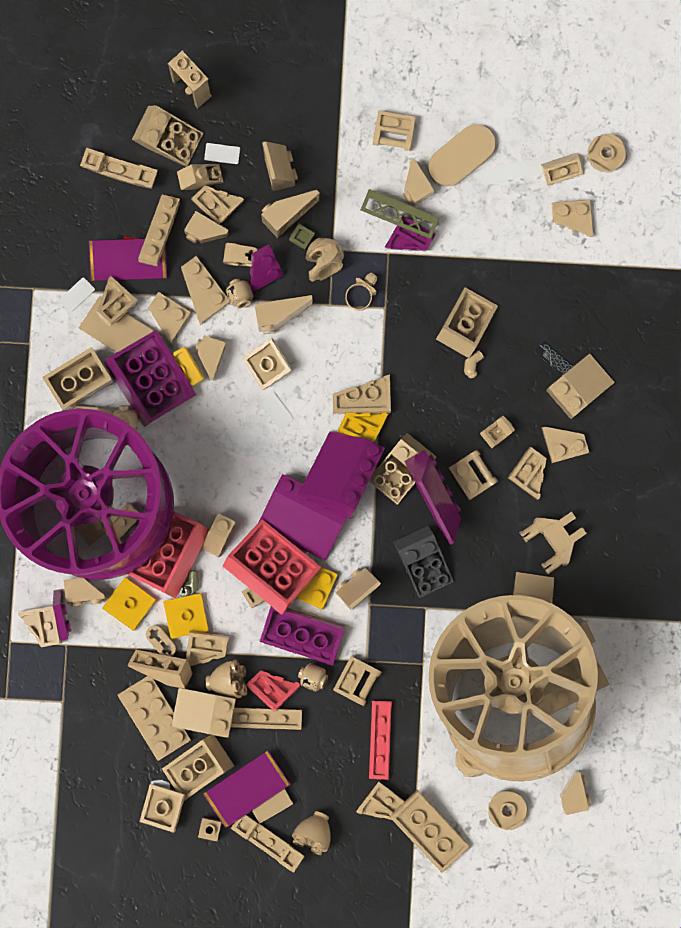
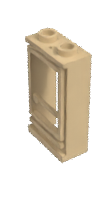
(197, 82)

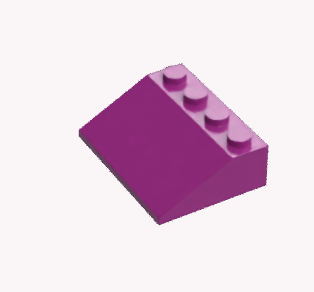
(149, 378)
(341, 472)
(435, 494)
(302, 520)

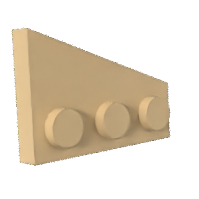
(203, 289)
(366, 398)

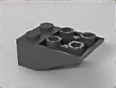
(423, 561)

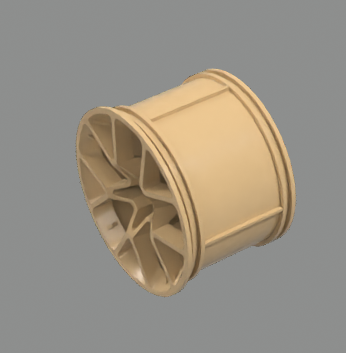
(514, 683)

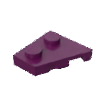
(406, 240)
(264, 268)
(60, 612)

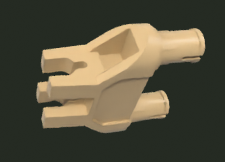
(557, 537)

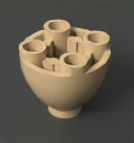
(228, 680)
(313, 833)

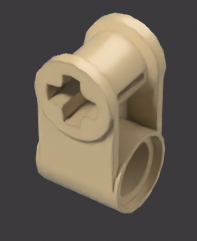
(237, 254)

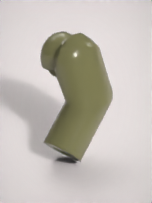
(191, 586)

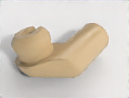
(470, 364)

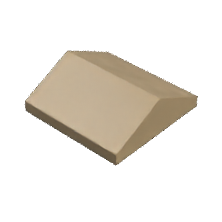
(267, 364)
(162, 807)

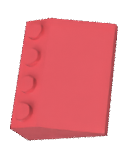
(175, 557)
(271, 566)

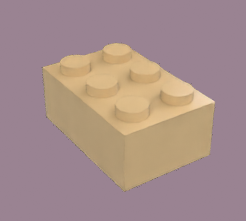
(78, 379)

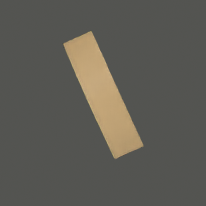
(118, 169)
(268, 842)

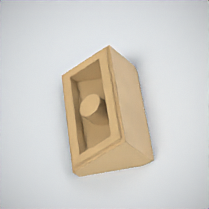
(562, 169)

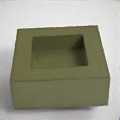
(301, 236)

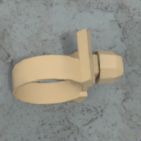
(370, 280)

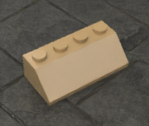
(557, 697)

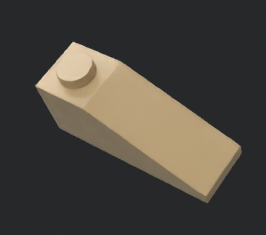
(162, 668)

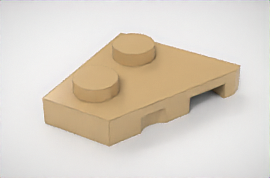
(216, 204)
(574, 216)
(114, 302)
(168, 315)
(564, 444)
(529, 472)
(43, 625)
(205, 647)
(380, 802)

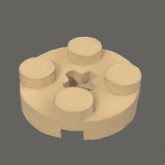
(596, 156)
(497, 805)

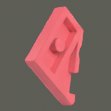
(272, 689)

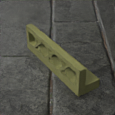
(402, 207)

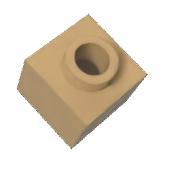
(215, 824)

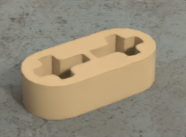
(164, 638)

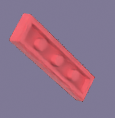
(380, 740)

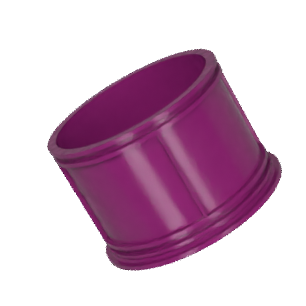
(82, 493)

